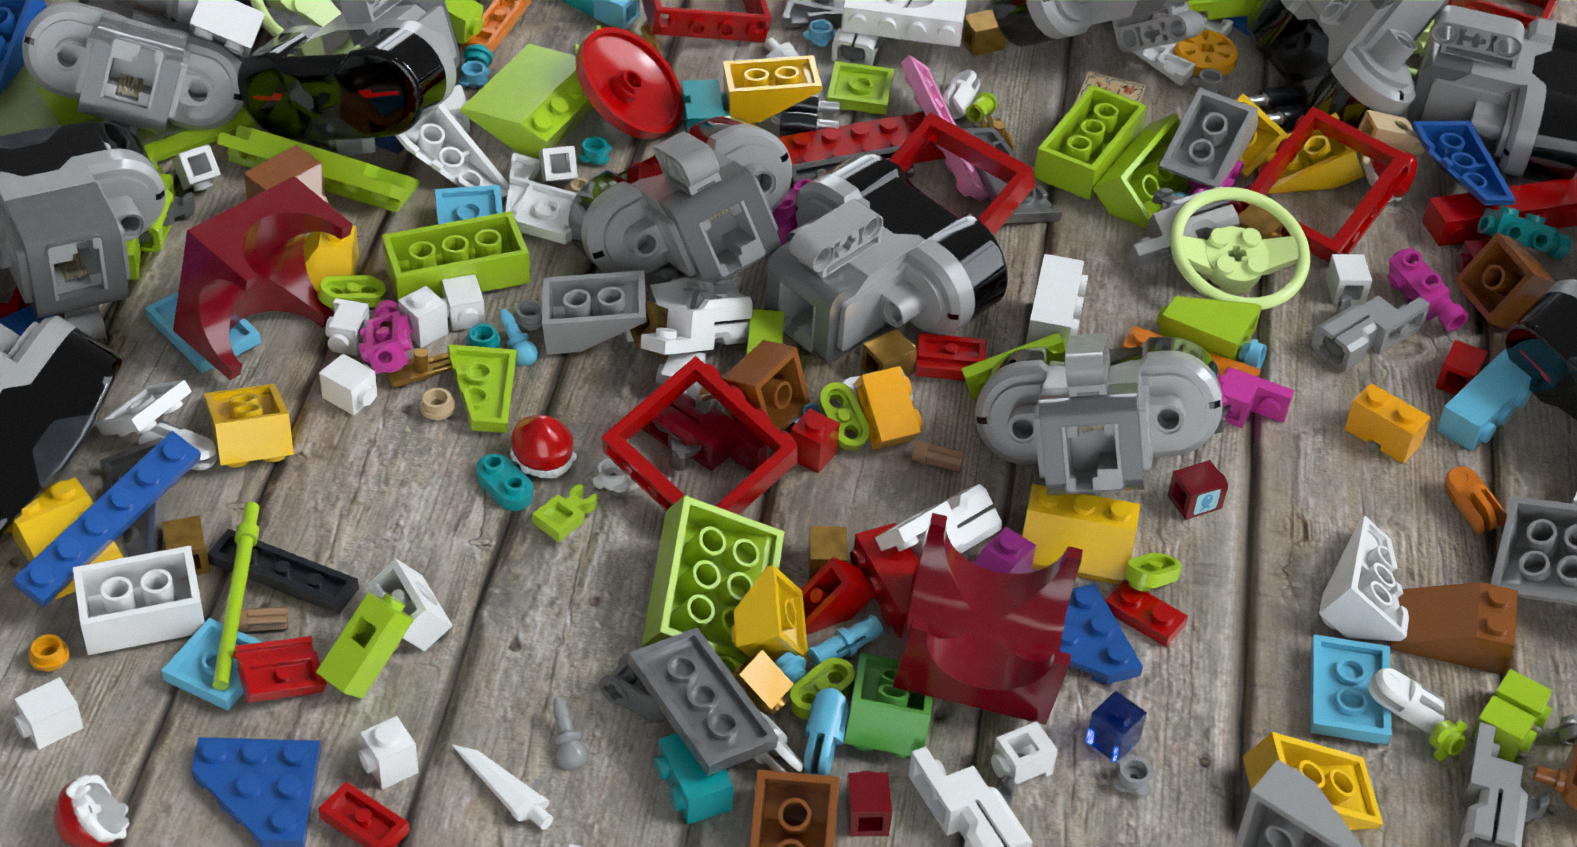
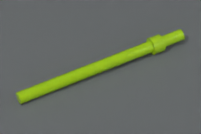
(245, 538)

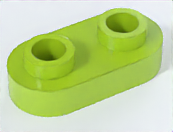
(352, 288)
(848, 415)
(1152, 571)
(816, 680)

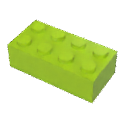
(1089, 141)
(478, 246)

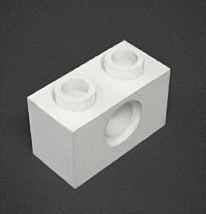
(421, 604)

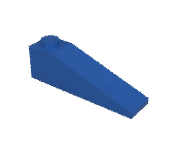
(14, 20)
(1464, 158)

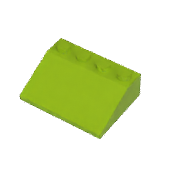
(531, 101)
(705, 570)

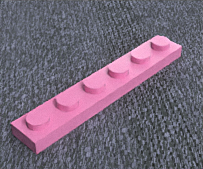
(930, 100)

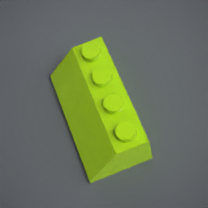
(1136, 174)

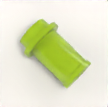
(984, 104)

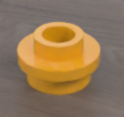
(48, 653)

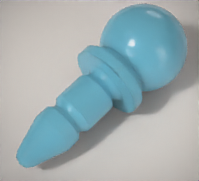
(526, 350)

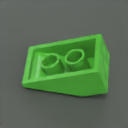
(885, 715)

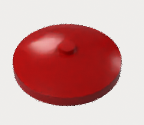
(629, 83)

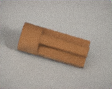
(938, 456)
(263, 619)

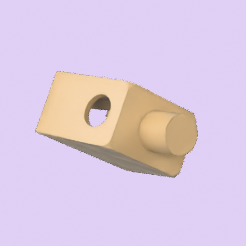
(1390, 130)

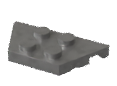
(805, 11)

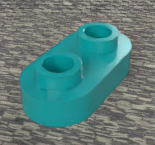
(499, 476)

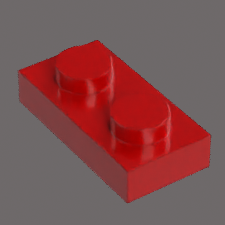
(1146, 613)
(363, 818)

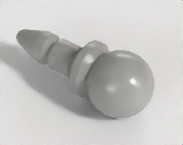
(571, 751)

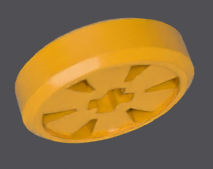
(1208, 51)

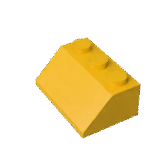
(1084, 521)

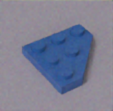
(1097, 639)
(261, 784)

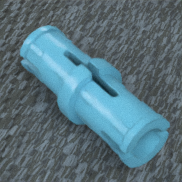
(846, 641)

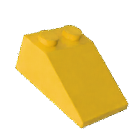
(769, 85)
(1318, 166)
(249, 425)
(49, 517)
(1337, 774)

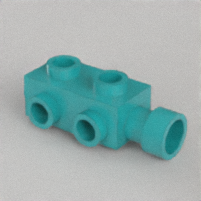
(1528, 231)

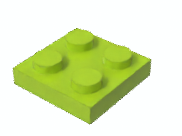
(861, 87)

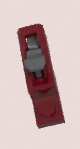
(705, 437)

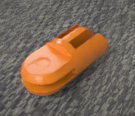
(1474, 499)

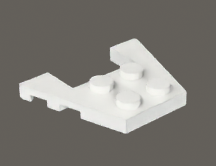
(1172, 66)
(536, 206)

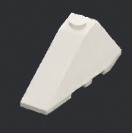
(451, 151)
(1362, 590)

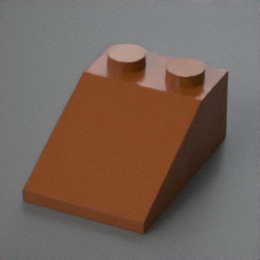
(1461, 624)
(795, 810)

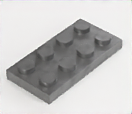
(702, 701)

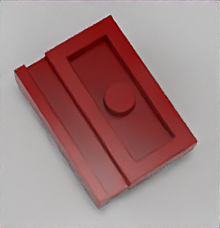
(945, 355)
(278, 669)

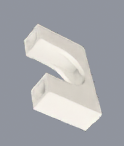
(935, 23)

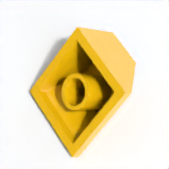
(1263, 141)
(330, 256)
(771, 617)

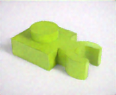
(563, 516)

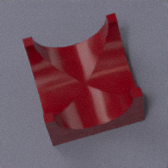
(251, 265)
(985, 632)

